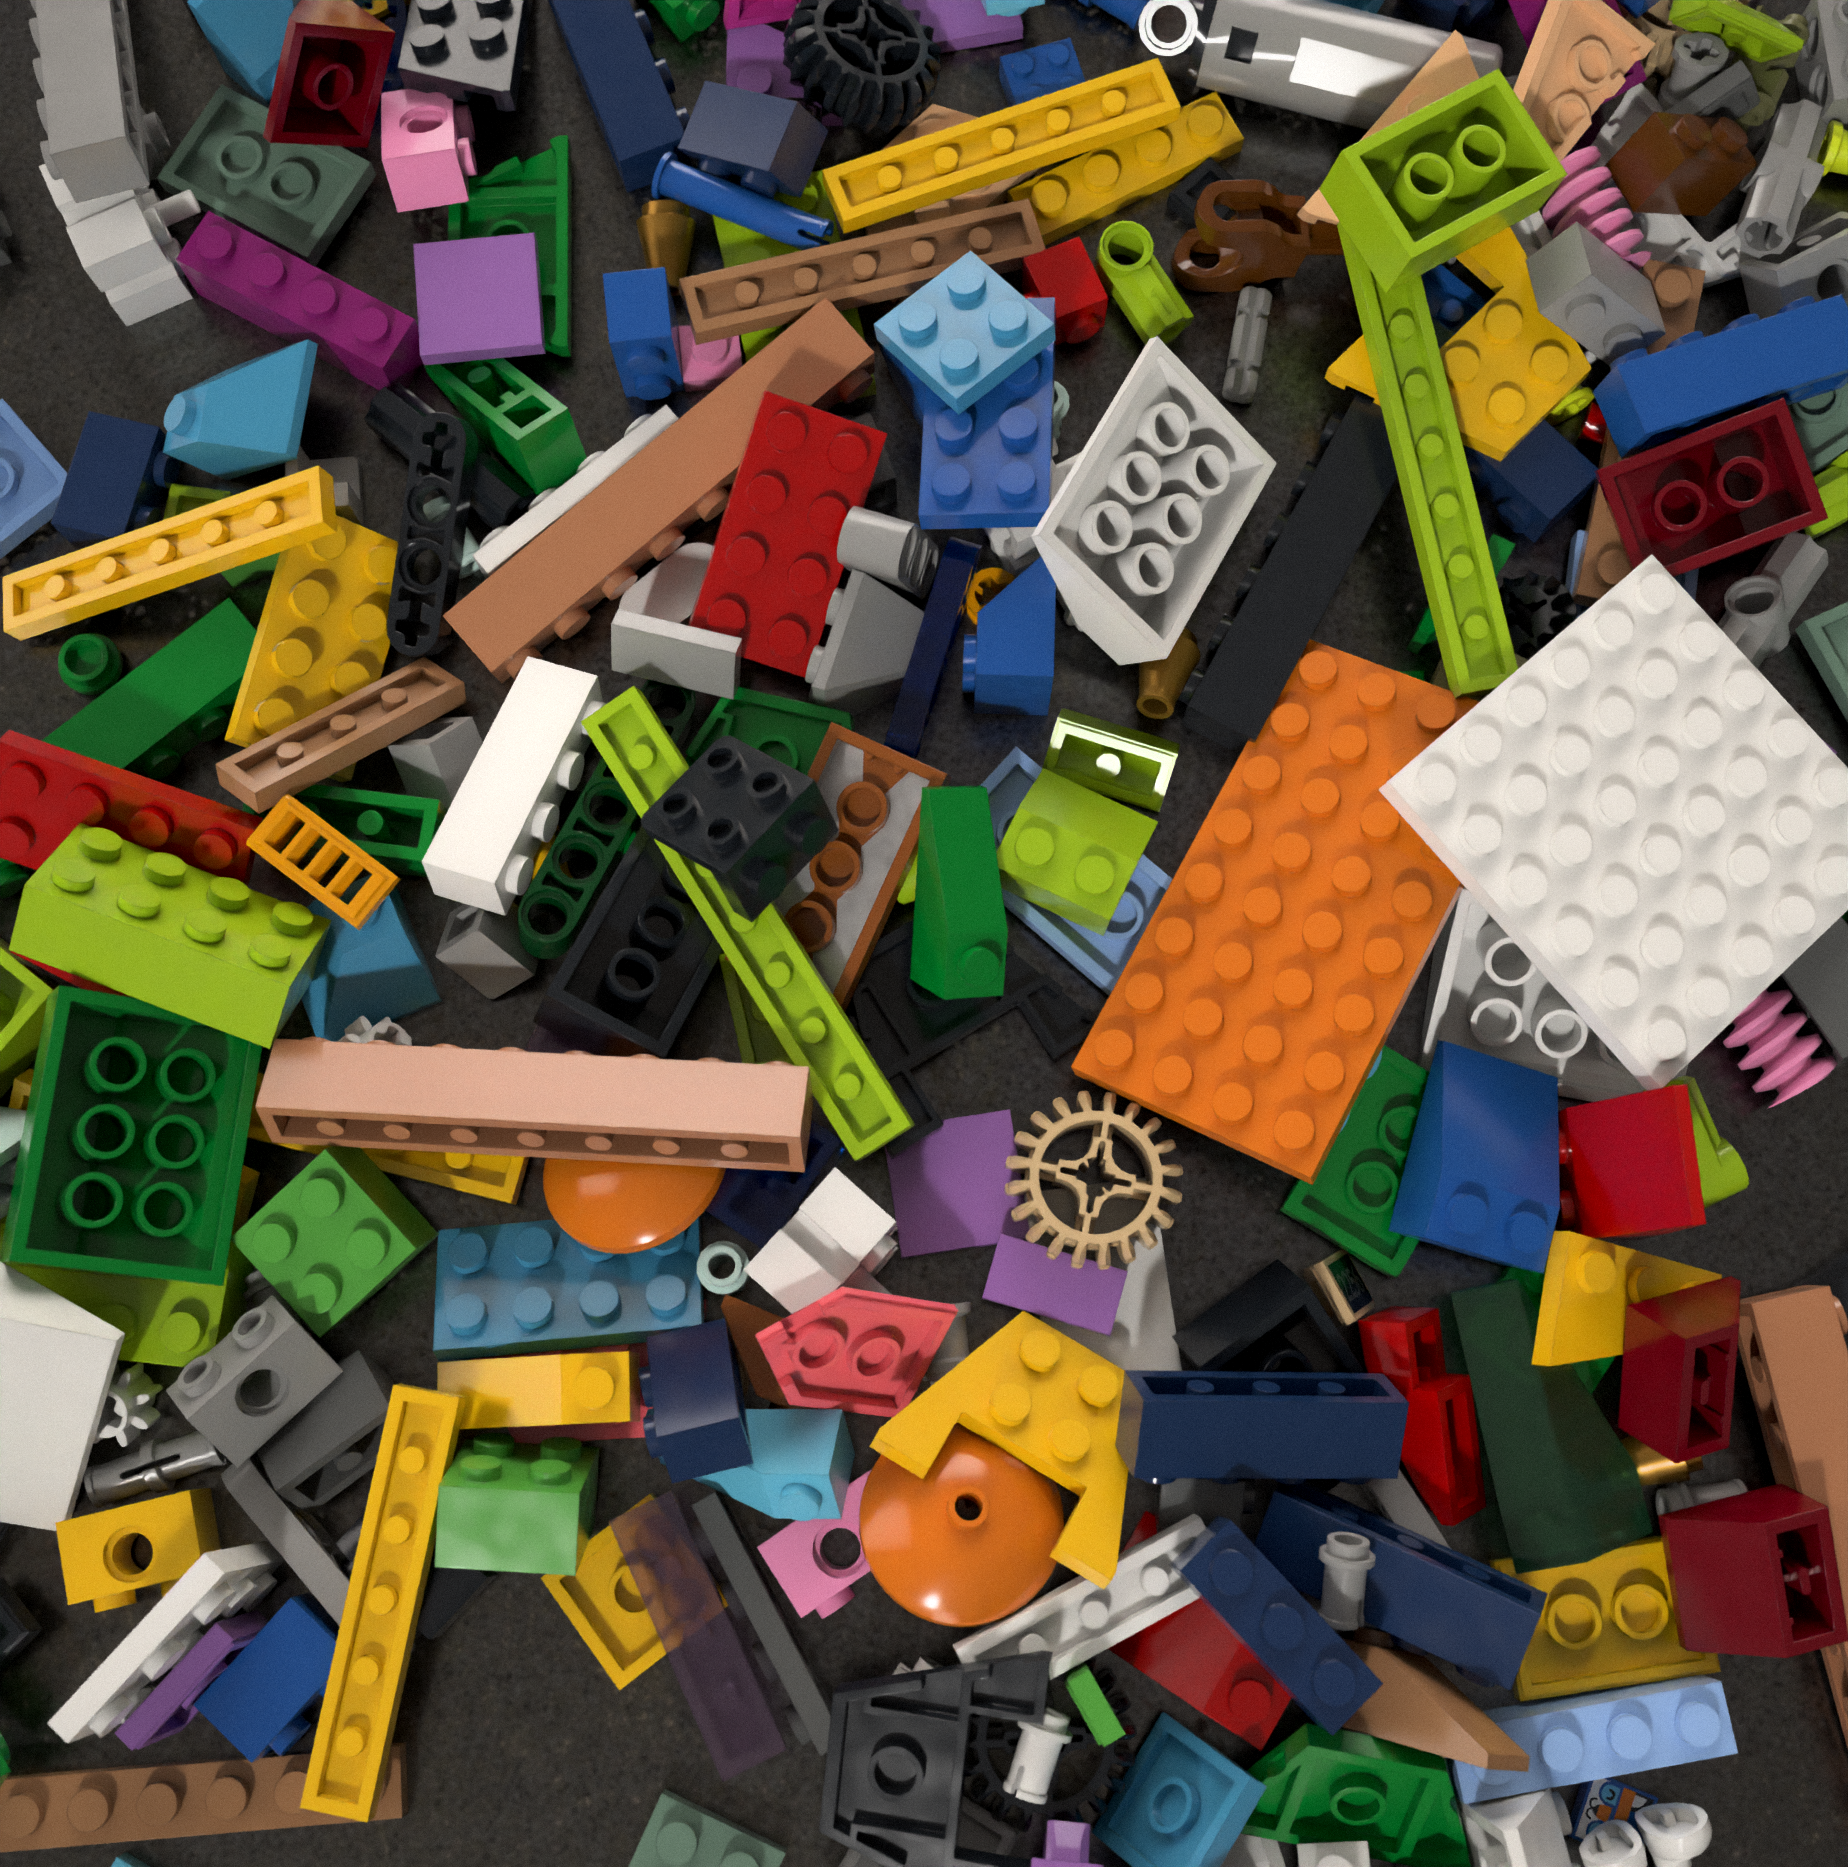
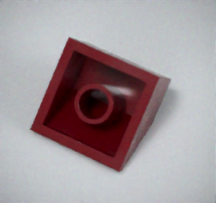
(329, 75)

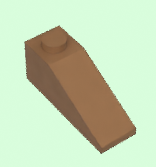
(1426, 1709)

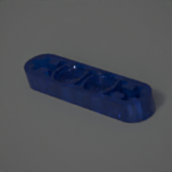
(933, 647)

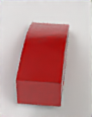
(1441, 1421)

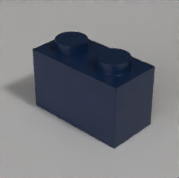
(753, 139)
(114, 480)
(695, 1401)

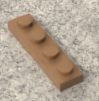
(340, 734)

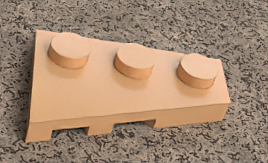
(1574, 66)

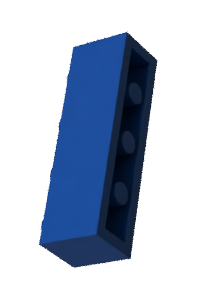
(1725, 374)

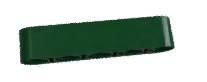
(591, 841)

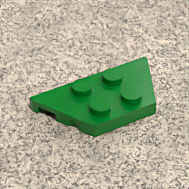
(534, 200)
(1360, 1791)

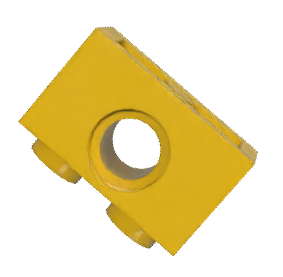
(98, 1547)

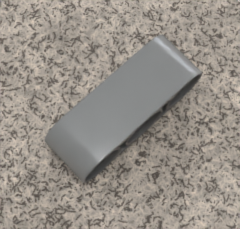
(888, 551)

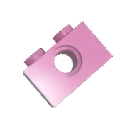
(426, 148)
(801, 1566)

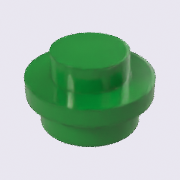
(90, 663)

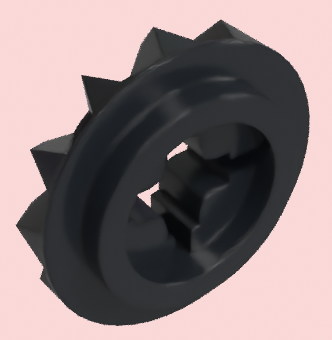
(1537, 593)

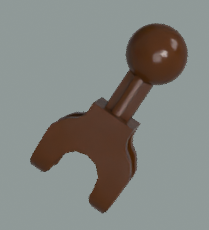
(1256, 243)

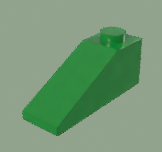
(515, 419)
(958, 897)

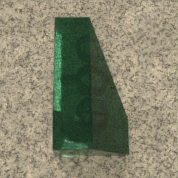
(1552, 1455)

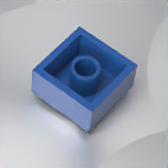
(1039, 71)

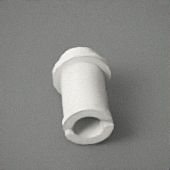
(1037, 1757)

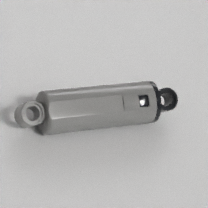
(1305, 54)

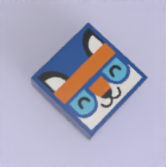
(1605, 1801)

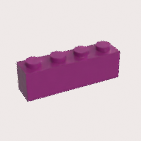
(301, 303)

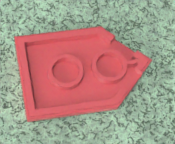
(856, 1350)

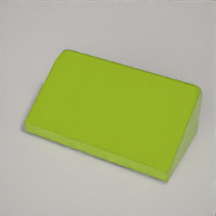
(1738, 26)
(1111, 759)

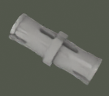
(118, 1479)

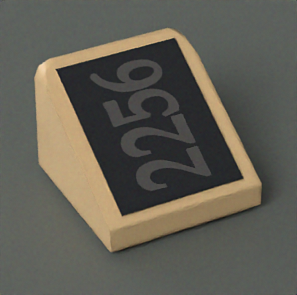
(1339, 1288)

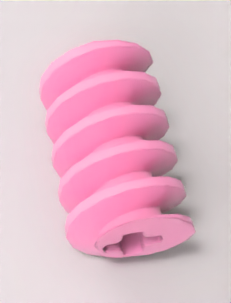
(1581, 201)
(1777, 1048)

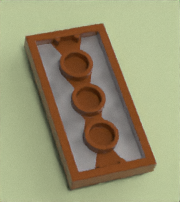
(852, 884)

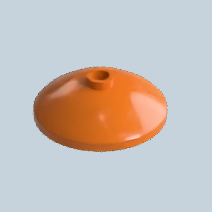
(626, 1203)
(952, 1566)

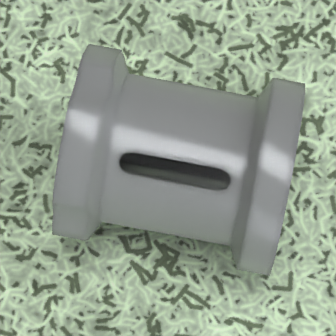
(1696, 63)

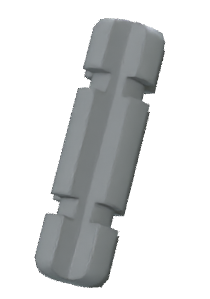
(1247, 345)

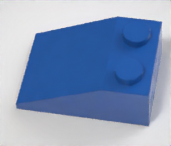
(1483, 1160)

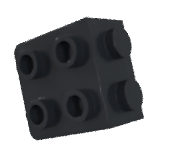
(743, 822)

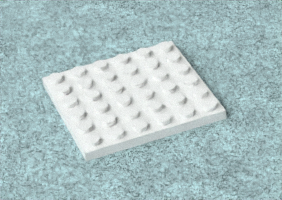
(1641, 821)

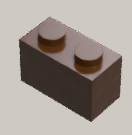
(1681, 164)

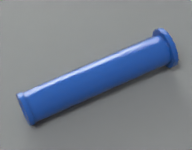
(738, 204)

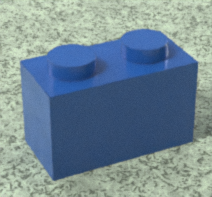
(643, 332)
(274, 1680)

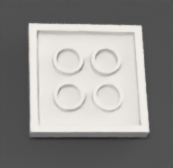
(204, 1595)

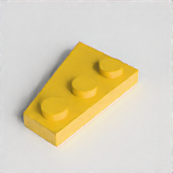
(1588, 1295)

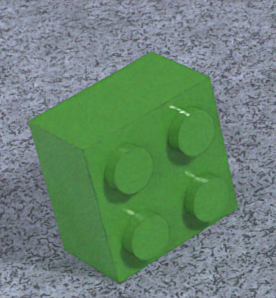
(334, 1237)
(517, 1505)

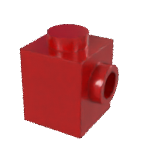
(1070, 278)

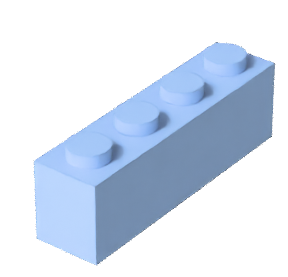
(1604, 1736)

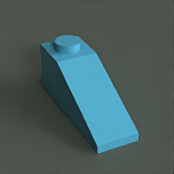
(797, 1464)

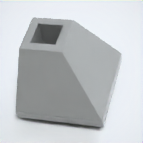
(865, 648)

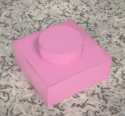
(708, 363)

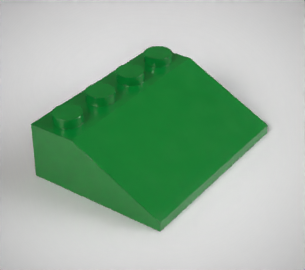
(130, 1142)

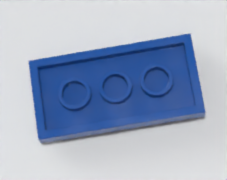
(996, 455)

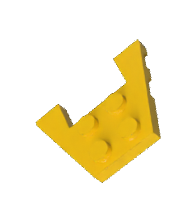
(1502, 365)
(1046, 1407)

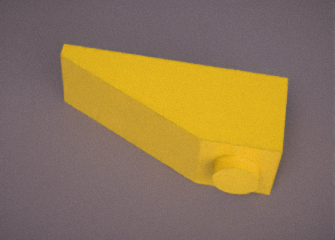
(545, 1389)

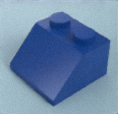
(1013, 652)

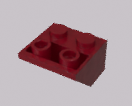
(1681, 1369)
(1754, 1574)

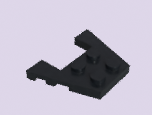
(909, 1024)
(904, 1752)

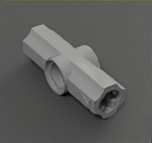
(1782, 179)
(1768, 599)

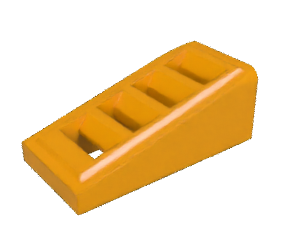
(280, 827)

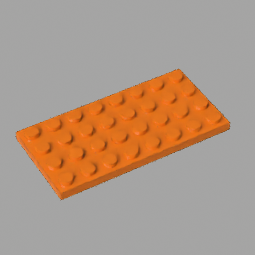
(1287, 924)

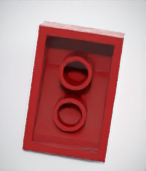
(1629, 1167)
(1205, 1664)

